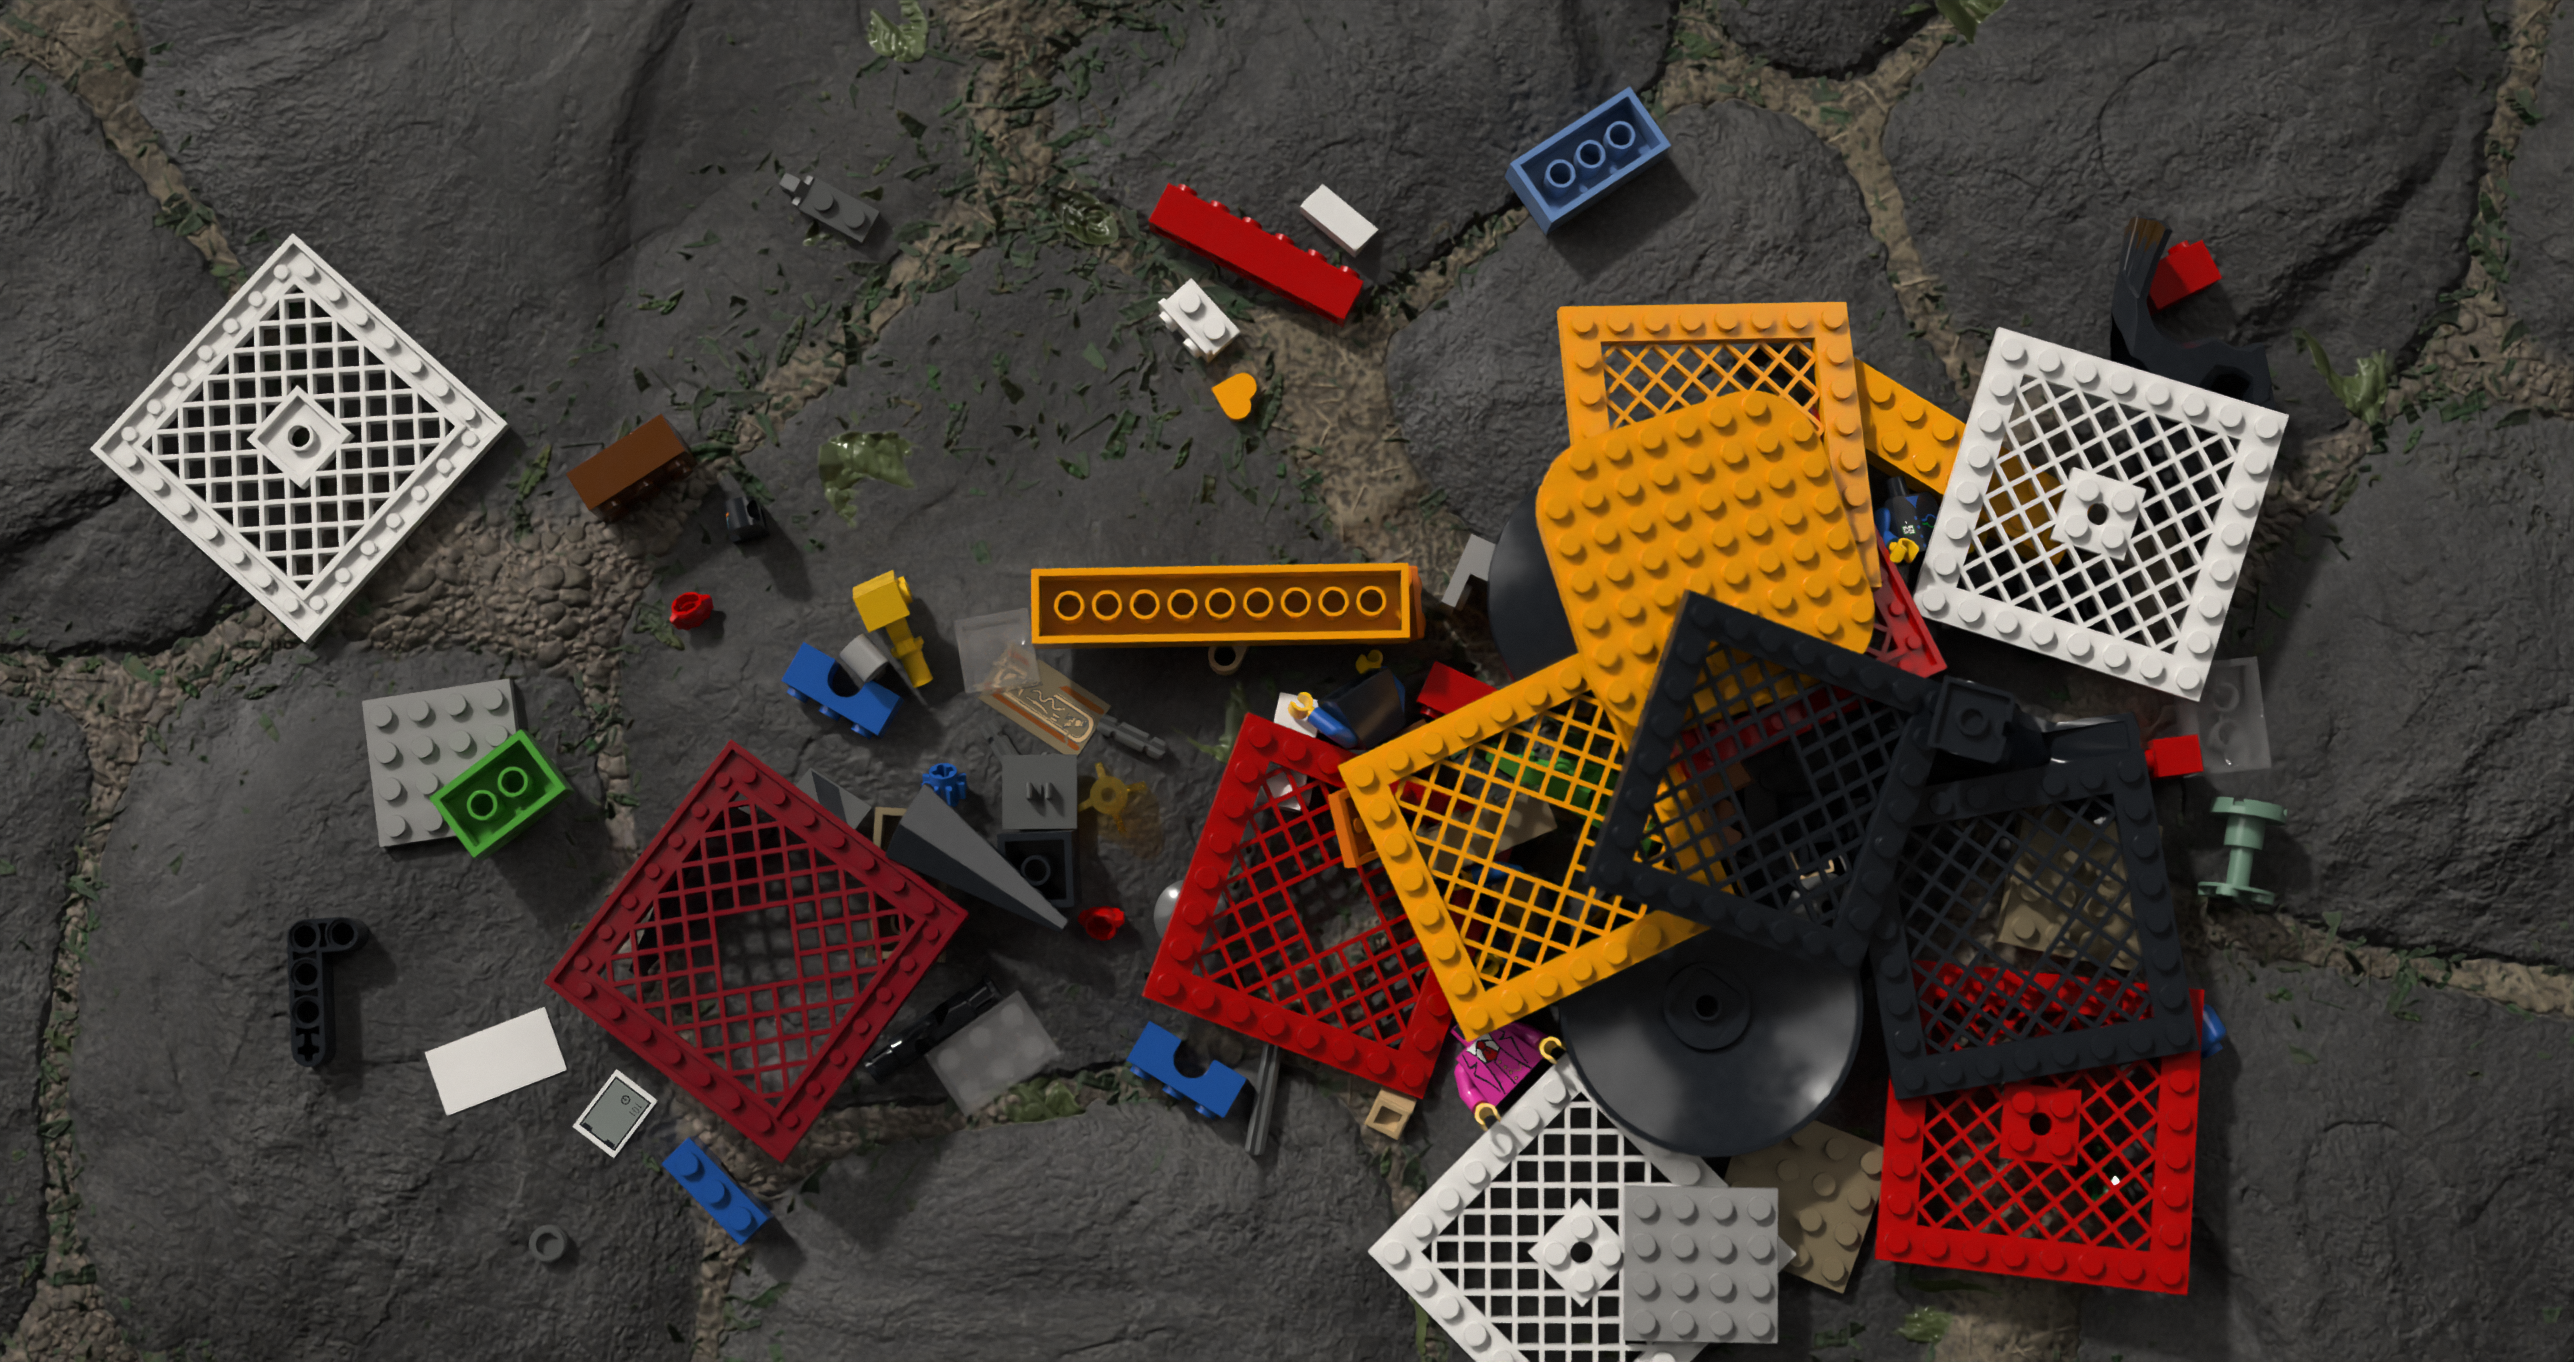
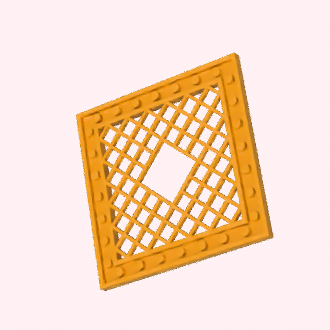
(1821, 323)
(1367, 780)

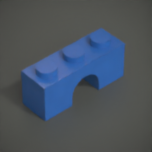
(812, 677)
(1155, 1057)
(723, 1198)

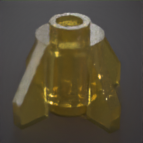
(1120, 802)

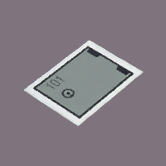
(615, 1113)

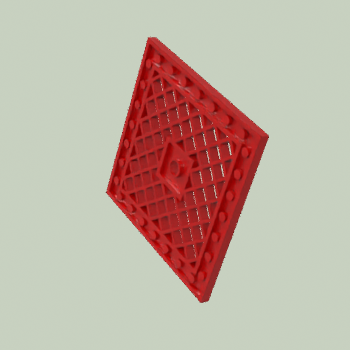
(2173, 1158)

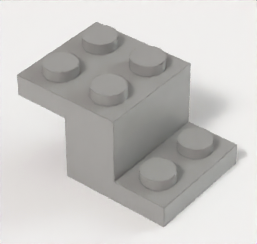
(1470, 573)

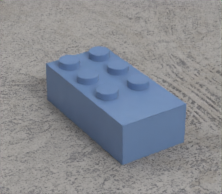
(1587, 160)

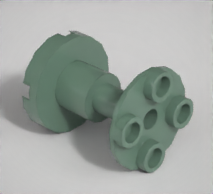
(2244, 836)

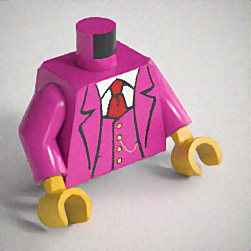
(1497, 1063)

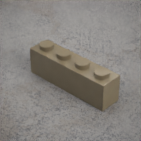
(1526, 820)

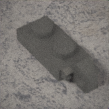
(831, 207)

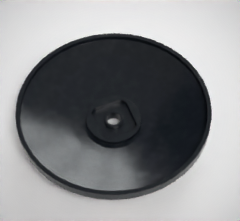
(1721, 1080)

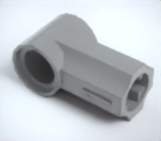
(865, 659)

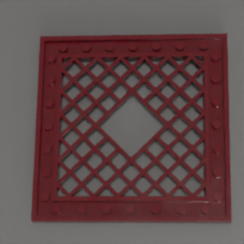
(620, 917)

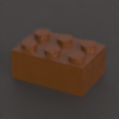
(632, 469)

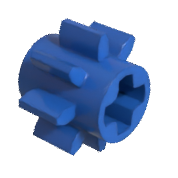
(947, 783)

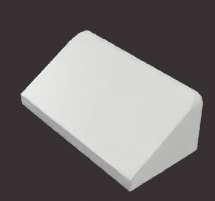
(1338, 220)

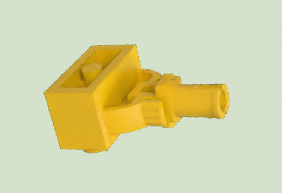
(886, 603)

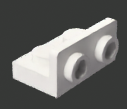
(1198, 321)

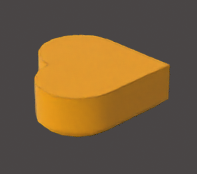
(1235, 396)

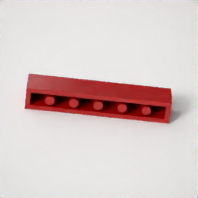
(1255, 254)

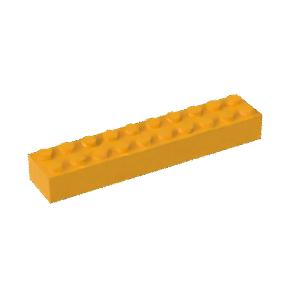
(1220, 606)

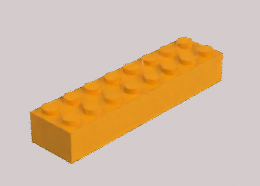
(1921, 443)

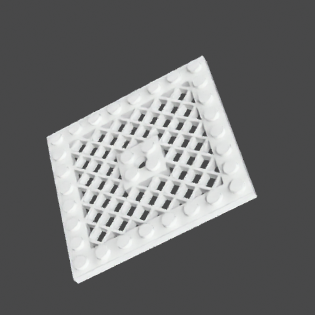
(196, 369)
(2218, 568)
(1402, 1244)

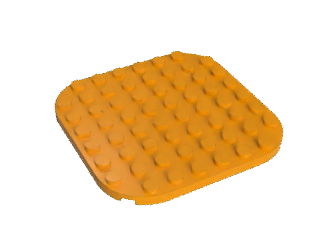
(1708, 503)

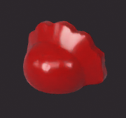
(690, 610)
(1102, 922)

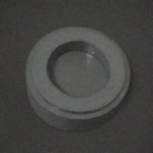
(549, 1243)

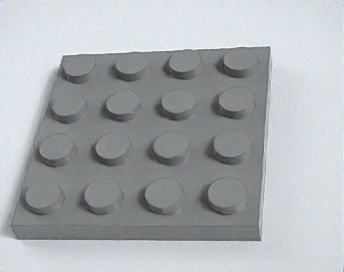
(424, 744)
(1700, 1264)

